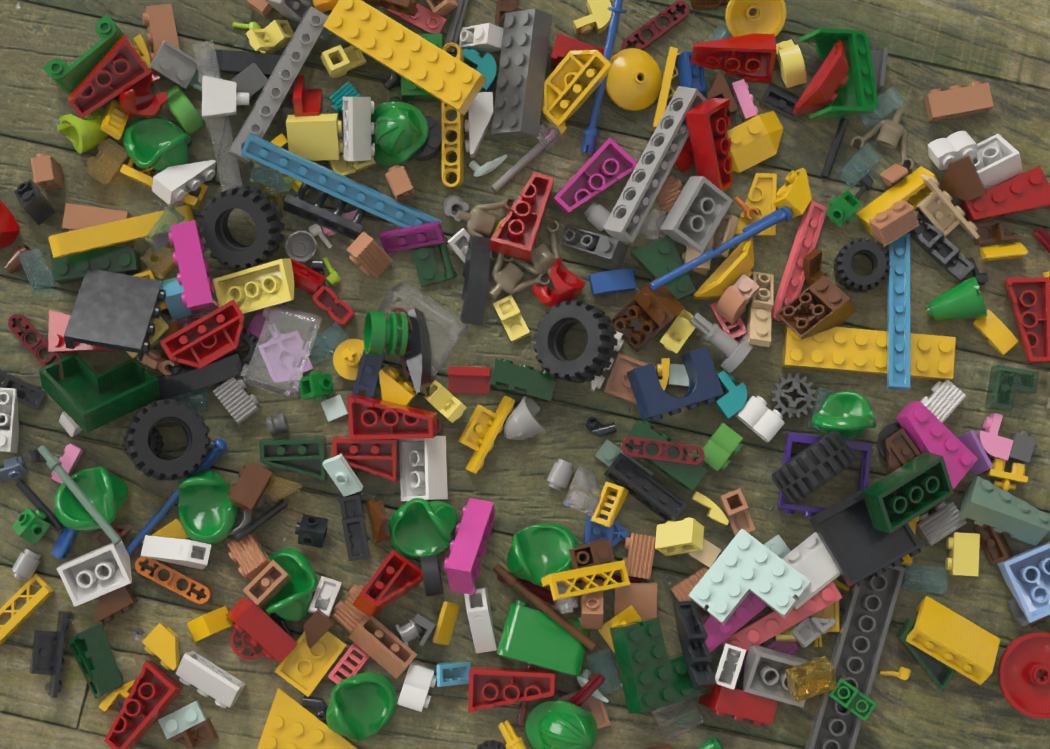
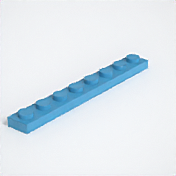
(898, 315)

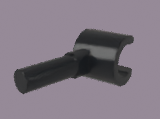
(867, 182)
(318, 265)
(981, 278)
(35, 456)
(276, 618)

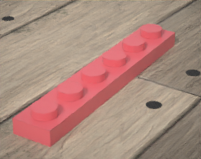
(803, 244)
(773, 623)

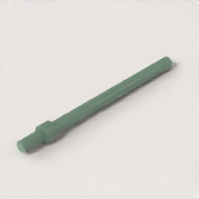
(55, 464)

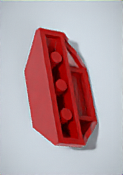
(825, 82)
(206, 337)

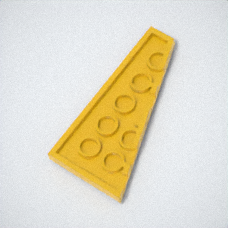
(297, 728)

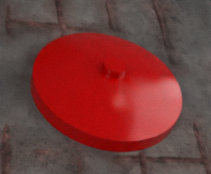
(1026, 674)

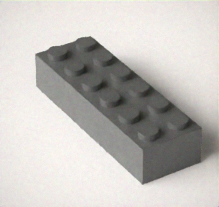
(521, 74)

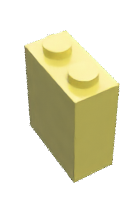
(315, 136)

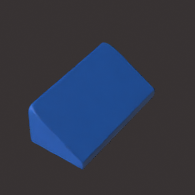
(690, 74)
(64, 542)

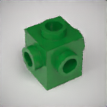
(843, 208)
(316, 386)
(31, 525)

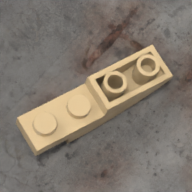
(760, 310)

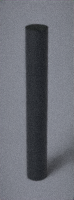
(834, 147)
(39, 504)
(260, 521)

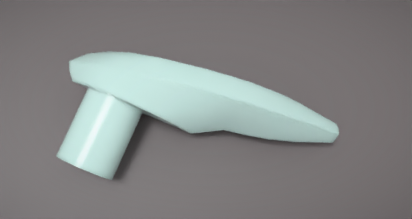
(487, 167)
(583, 679)

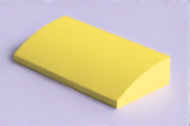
(257, 286)

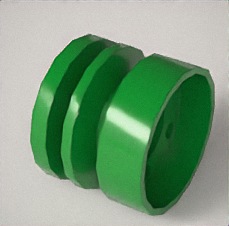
(389, 333)

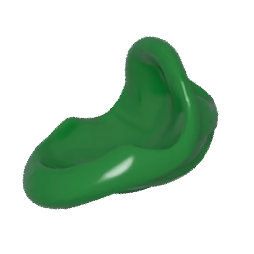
(398, 132)
(156, 143)
(846, 413)
(104, 491)
(206, 507)
(422, 528)
(541, 551)
(296, 596)
(361, 706)
(560, 726)

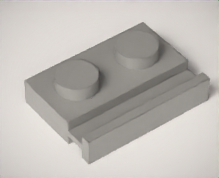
(174, 64)

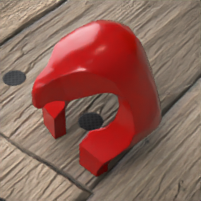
(139, 100)
(566, 283)

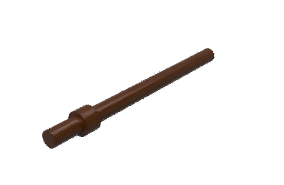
(513, 581)

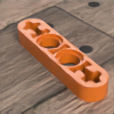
(172, 582)

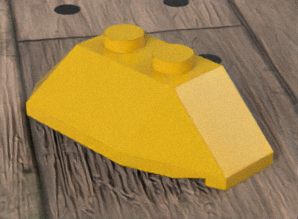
(573, 83)
(754, 141)
(727, 274)

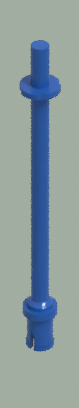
(591, 131)

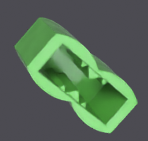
(720, 447)

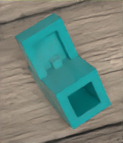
(484, 65)
(735, 396)

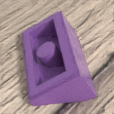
(972, 442)

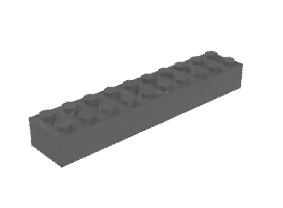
(856, 657)

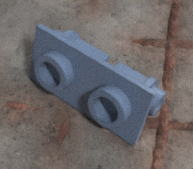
(12, 469)

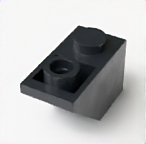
(34, 202)

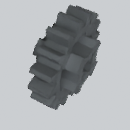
(794, 386)

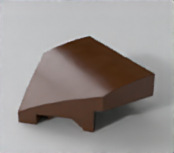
(963, 179)
(377, 520)

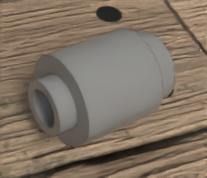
(597, 216)
(560, 474)
(26, 564)

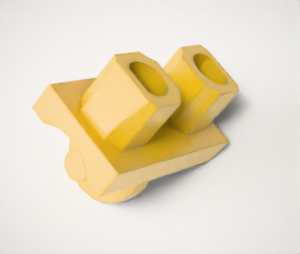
(1016, 475)

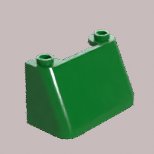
(70, 76)
(541, 641)

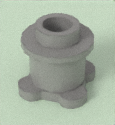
(460, 205)
(409, 632)

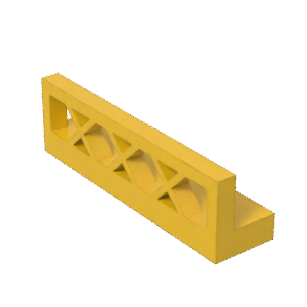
(666, 85)
(147, 180)
(586, 574)
(27, 610)

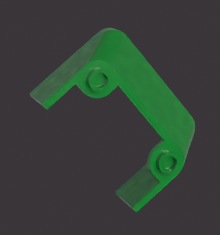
(859, 92)

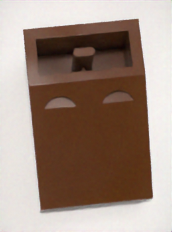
(817, 309)
(646, 315)

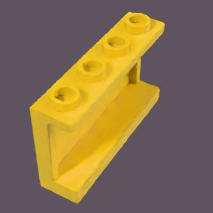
(954, 640)

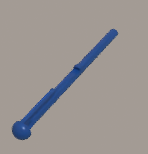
(751, 230)
(216, 451)

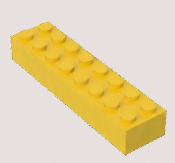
(405, 53)
(866, 353)

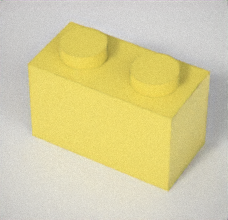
(679, 537)
(963, 554)

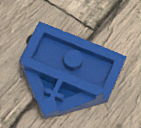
(597, 531)

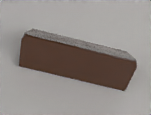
(993, 544)

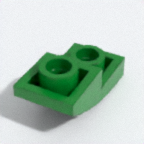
(853, 700)

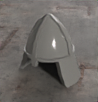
(521, 422)

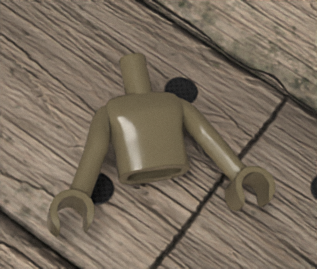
(889, 136)
(480, 221)
(541, 258)
(509, 277)

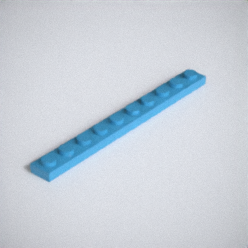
(333, 183)

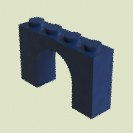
(654, 401)

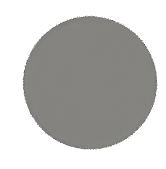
(734, 350)

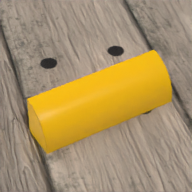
(910, 189)

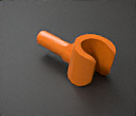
(746, 208)

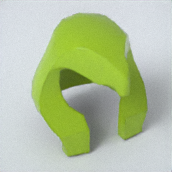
(87, 132)

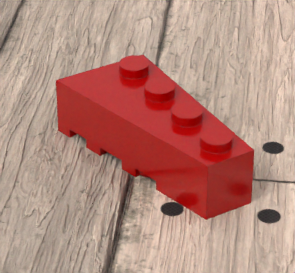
(710, 141)
(523, 223)
(388, 420)

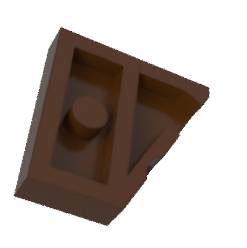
(899, 450)

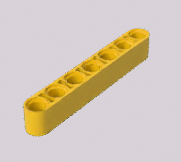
(448, 127)
(108, 233)

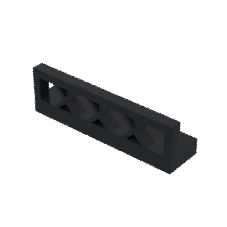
(645, 488)

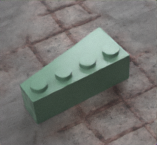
(1003, 512)

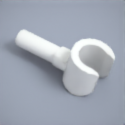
(316, 230)

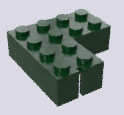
(98, 398)
(646, 671)

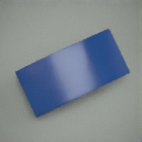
(612, 281)

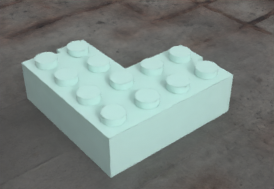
(744, 569)

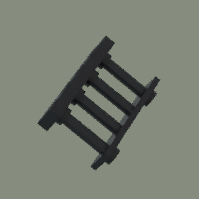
(324, 218)

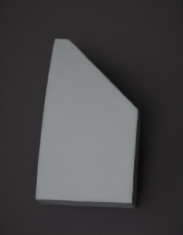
(810, 629)

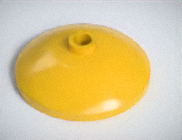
(766, 19)
(624, 85)

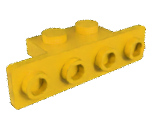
(482, 431)

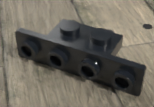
(48, 652)

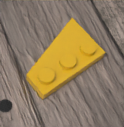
(761, 196)

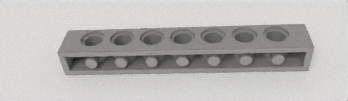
(280, 80)
(653, 166)

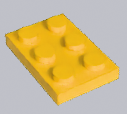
(308, 666)

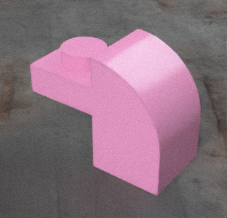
(994, 445)

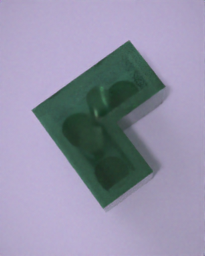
(1006, 382)

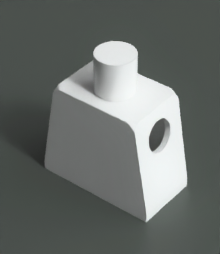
(221, 97)
(730, 666)

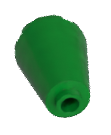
(958, 303)

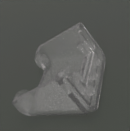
(443, 326)
(282, 350)

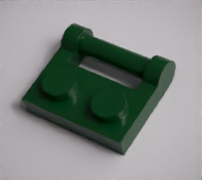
(427, 265)

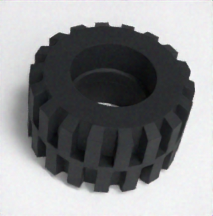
(877, 258)

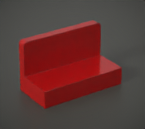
(306, 101)
(306, 278)
(469, 380)

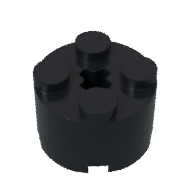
(433, 143)

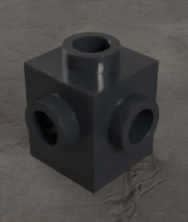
(312, 531)

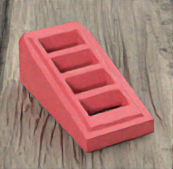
(742, 329)
(334, 677)

